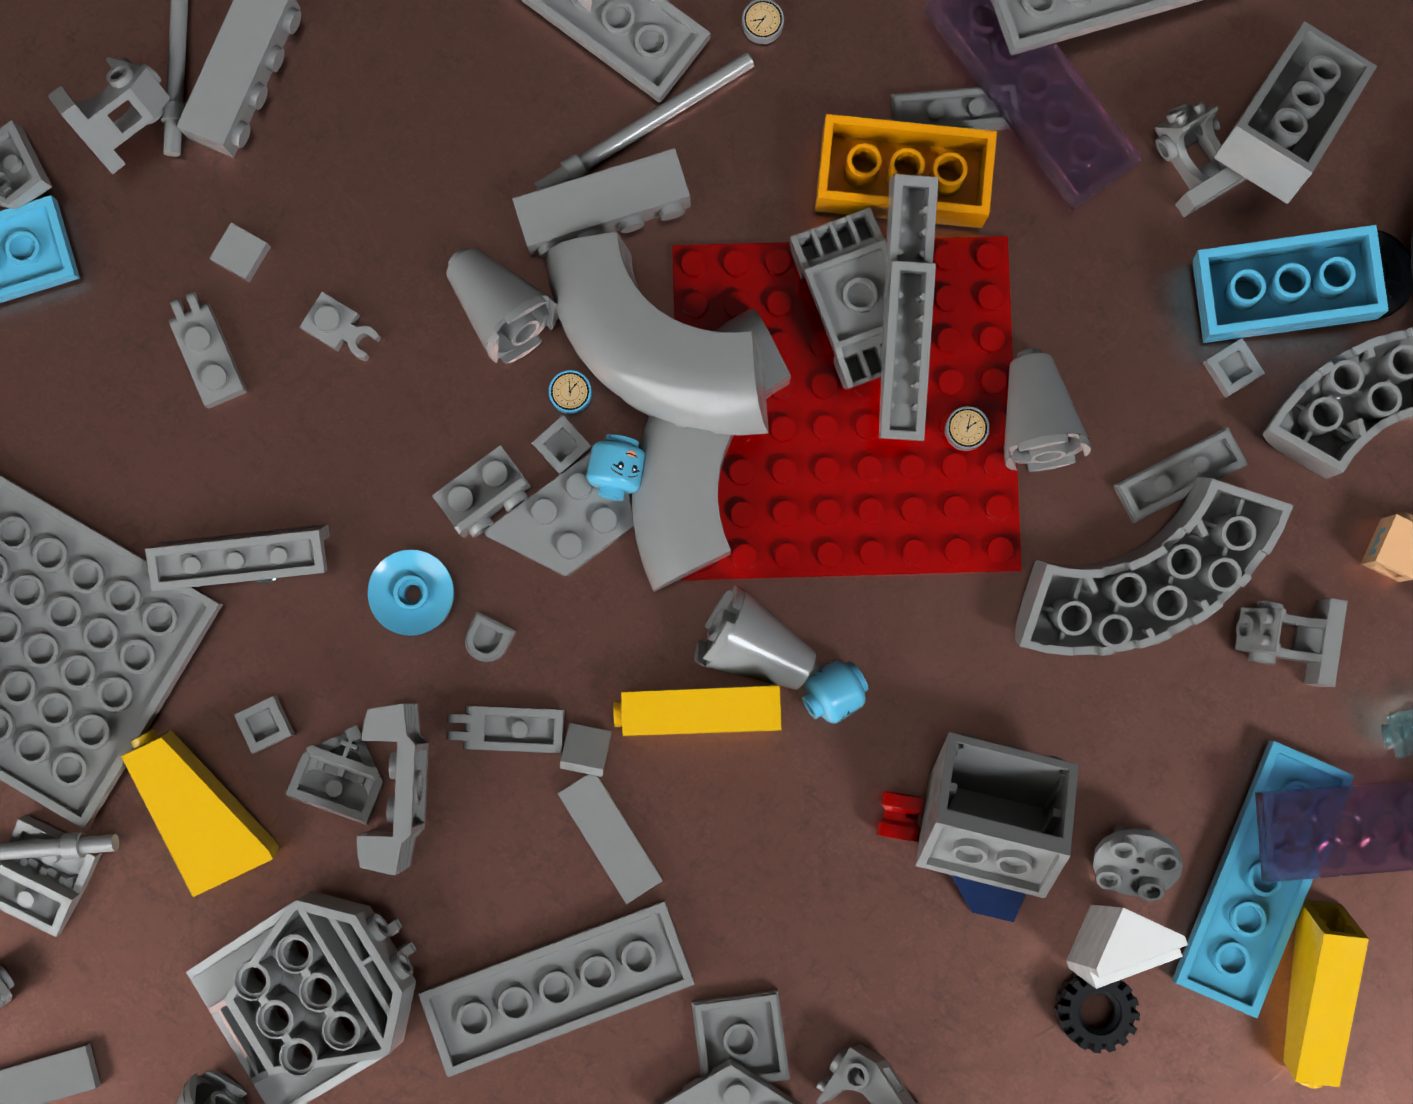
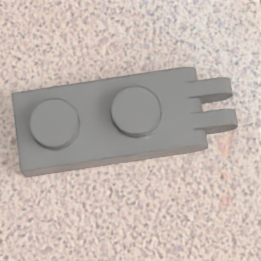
(206, 352)
(510, 729)

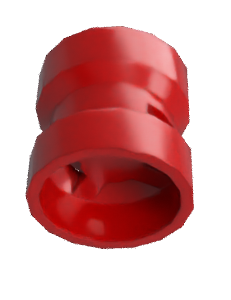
(900, 816)

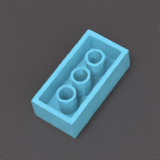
(1290, 284)

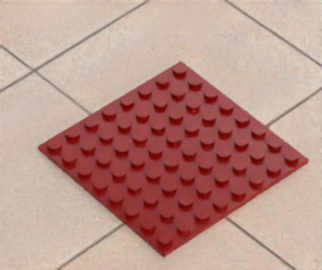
(822, 484)

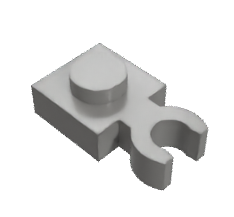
(335, 324)

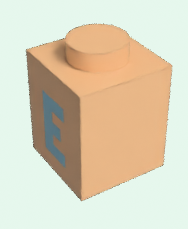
(1392, 548)

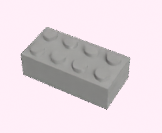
(1296, 113)

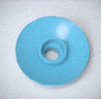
(389, 587)

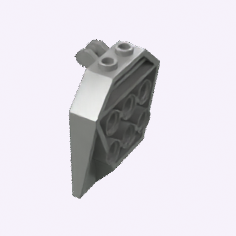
(368, 985)

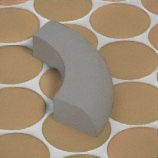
(645, 355)
(1346, 404)
(678, 492)
(1159, 586)

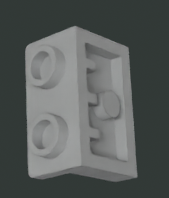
(482, 493)

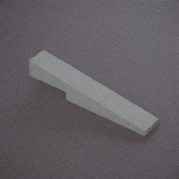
(908, 306)

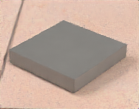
(743, 1030)

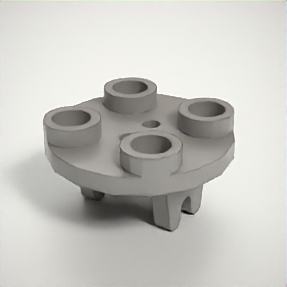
(1137, 863)

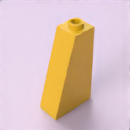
(699, 711)
(195, 813)
(1322, 992)

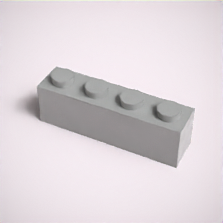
(238, 72)
(604, 202)

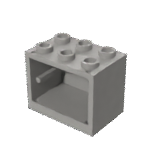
(998, 815)

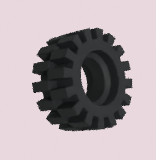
(1103, 1036)

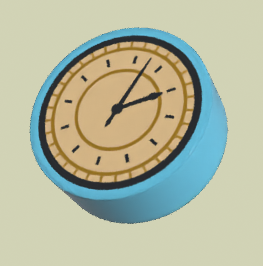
(570, 392)

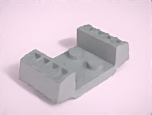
(847, 282)
(393, 849)

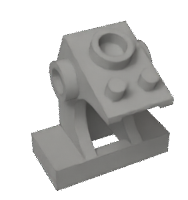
(91, 119)
(1183, 128)
(1314, 641)
(866, 1073)

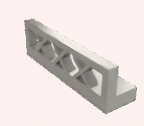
(237, 557)

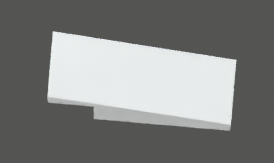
(1119, 945)

